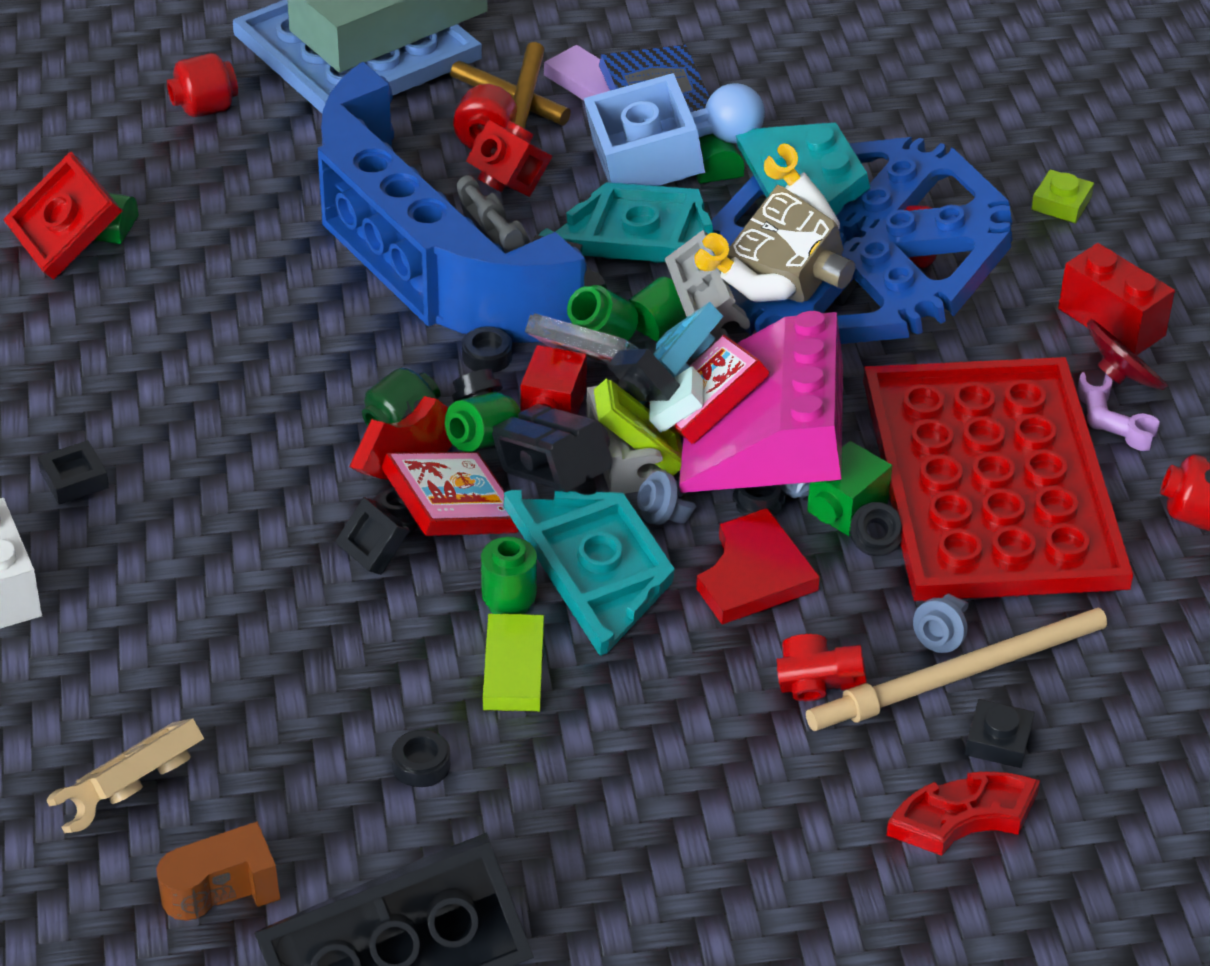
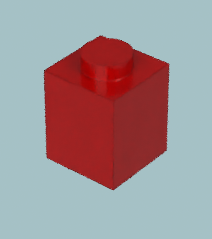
(555, 379)

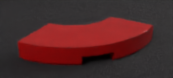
(417, 433)
(955, 809)

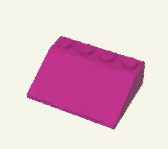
(788, 423)

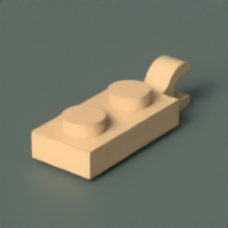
(121, 775)

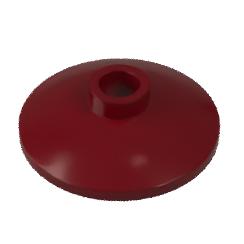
(1120, 361)

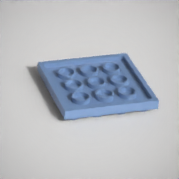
(412, 65)

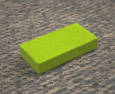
(631, 423)
(513, 662)

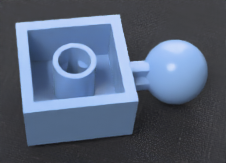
(653, 138)

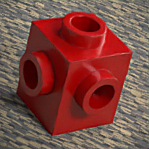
(508, 158)

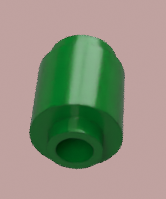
(602, 311)
(472, 420)
(509, 575)

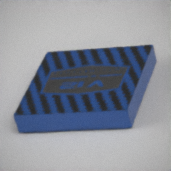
(636, 66)

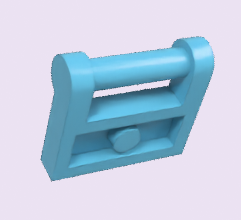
(687, 339)

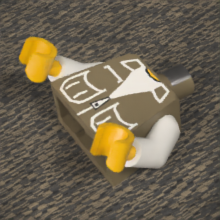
(786, 243)

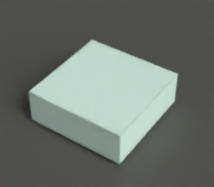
(684, 401)

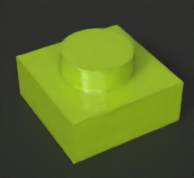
(1062, 196)

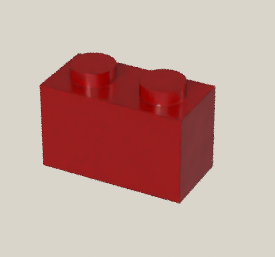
(1117, 297)

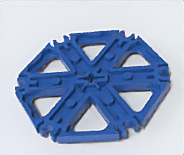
(893, 236)

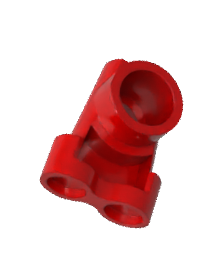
(811, 669)

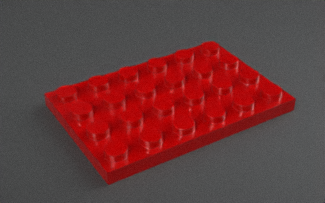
(995, 479)

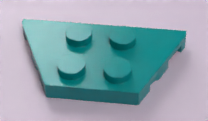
(821, 155)
(635, 221)
(595, 557)

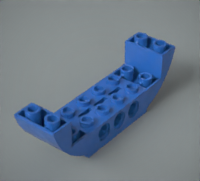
(417, 238)

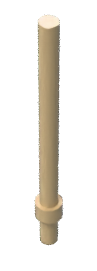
(865, 701)

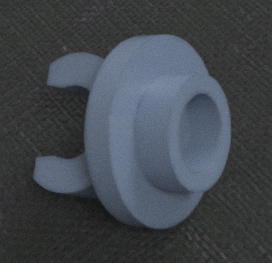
(661, 500)
(941, 623)

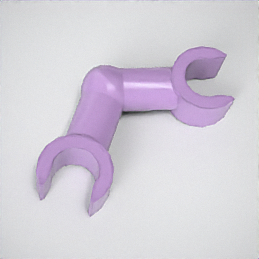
(1136, 429)

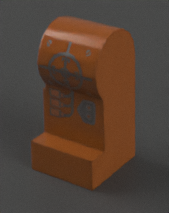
(217, 872)

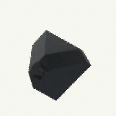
(427, 913)

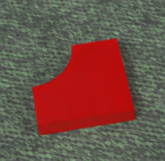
(756, 570)

